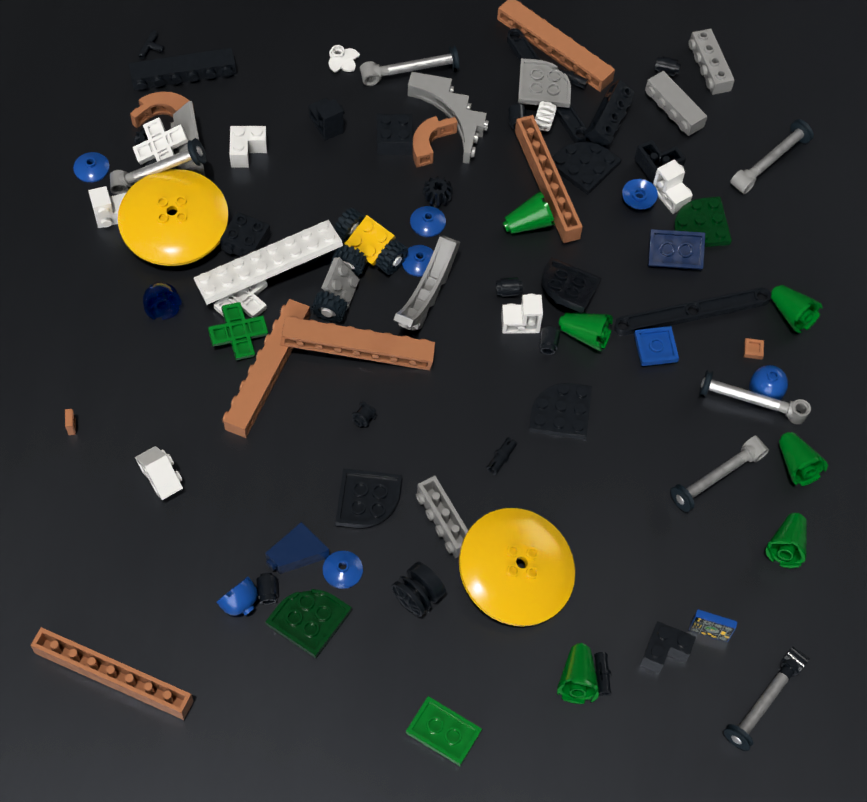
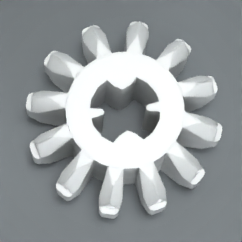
(545, 115)

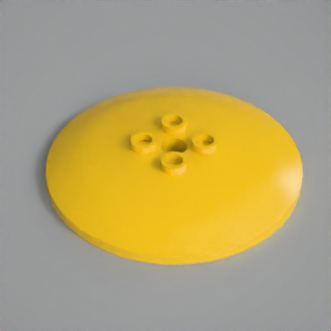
(179, 237)
(495, 580)

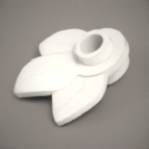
(342, 59)

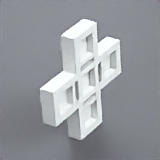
(159, 142)
(249, 301)

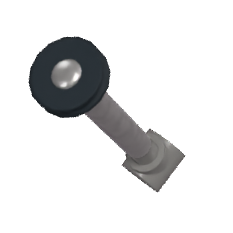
(372, 73)
(746, 179)
(122, 180)
(758, 399)
(751, 451)

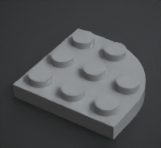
(543, 82)

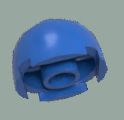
(769, 381)
(239, 599)

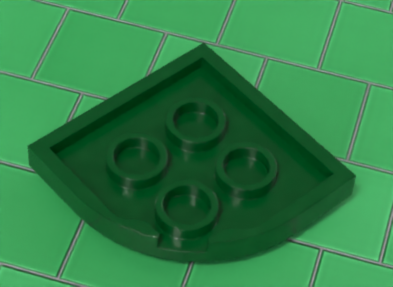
(705, 216)
(309, 619)

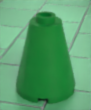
(529, 215)
(796, 307)
(588, 328)
(801, 459)
(789, 542)
(579, 676)

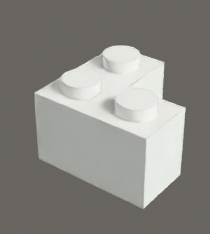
(245, 141)
(670, 186)
(105, 206)
(523, 317)
(158, 469)

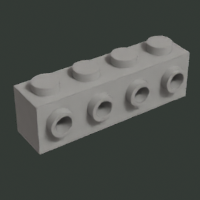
(711, 61)
(675, 103)
(443, 514)

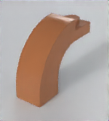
(157, 104)
(426, 134)

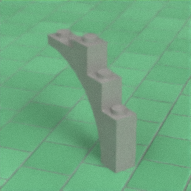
(441, 94)
(416, 309)

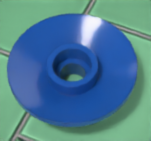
(91, 167)
(639, 188)
(427, 227)
(414, 265)
(345, 577)

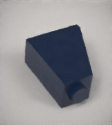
(296, 550)

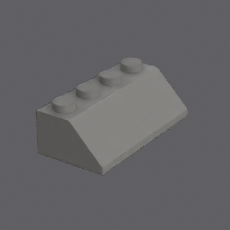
(186, 117)

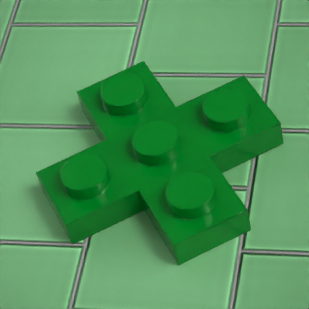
(237, 331)

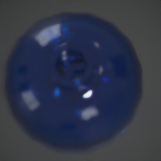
(161, 301)

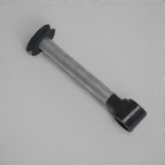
(791, 666)

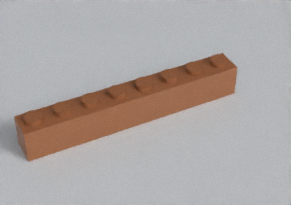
(556, 44)
(548, 179)
(357, 343)
(263, 374)
(112, 673)

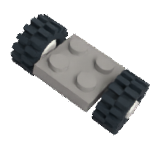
(339, 284)

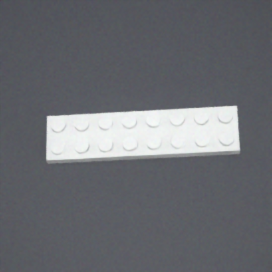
(267, 262)

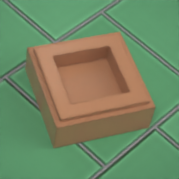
(753, 348)
(70, 422)

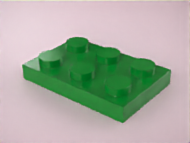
(443, 731)

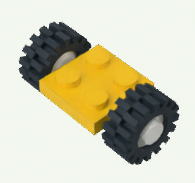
(372, 240)

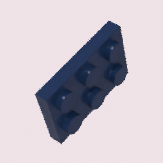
(676, 249)

